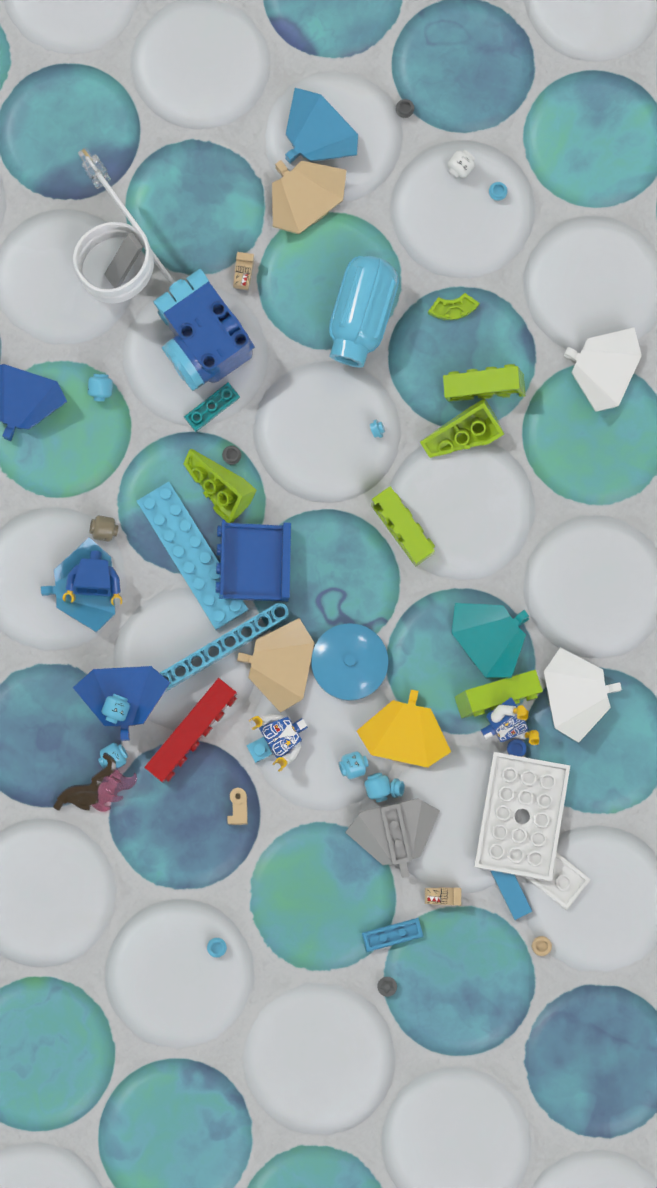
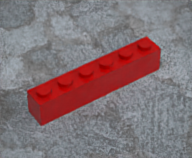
(190, 731)

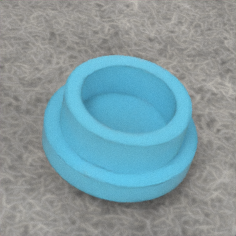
(498, 191)
(377, 428)
(397, 788)
(216, 947)

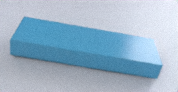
(512, 894)
(392, 934)

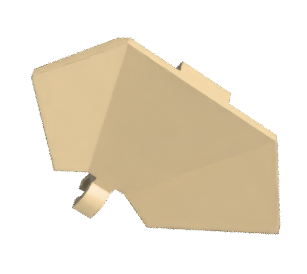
(305, 194)
(281, 664)

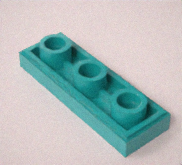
(202, 414)

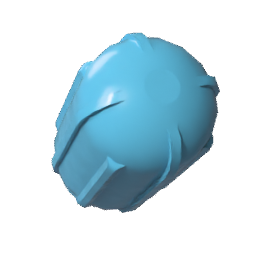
(362, 309)

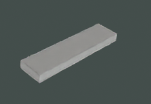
(123, 260)

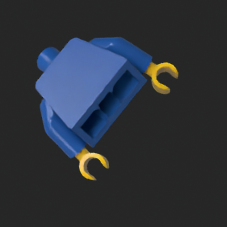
(93, 578)

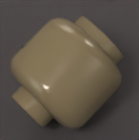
(103, 528)

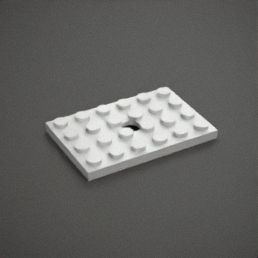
(516, 847)

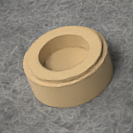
(541, 946)

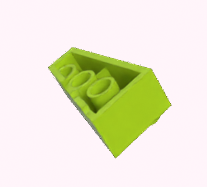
(484, 383)
(402, 526)
(489, 696)

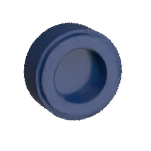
(516, 747)

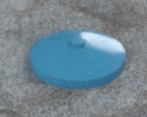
(349, 661)

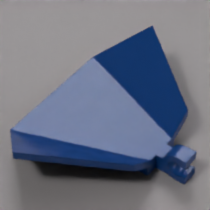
(26, 399)
(140, 685)

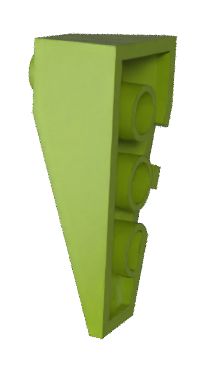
(468, 429)
(224, 488)

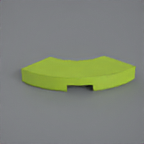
(453, 309)

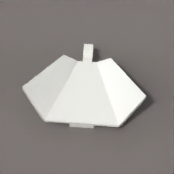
(606, 367)
(576, 694)

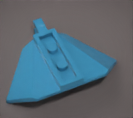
(318, 129)
(87, 609)

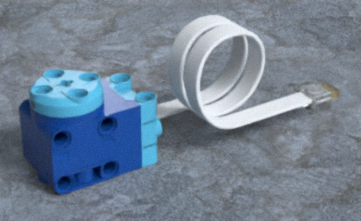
(207, 334)

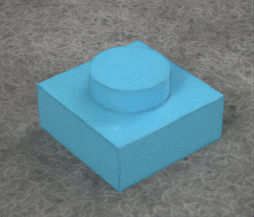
(259, 749)

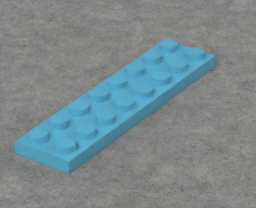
(189, 553)

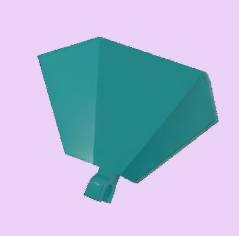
(489, 637)

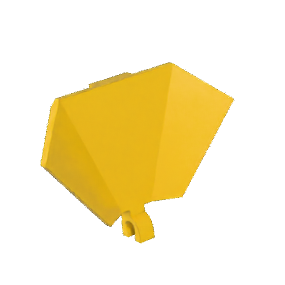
(405, 734)

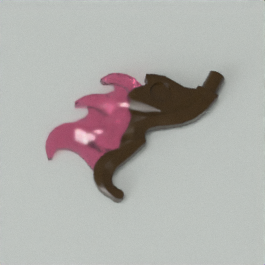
(100, 791)

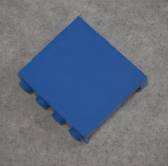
(254, 561)

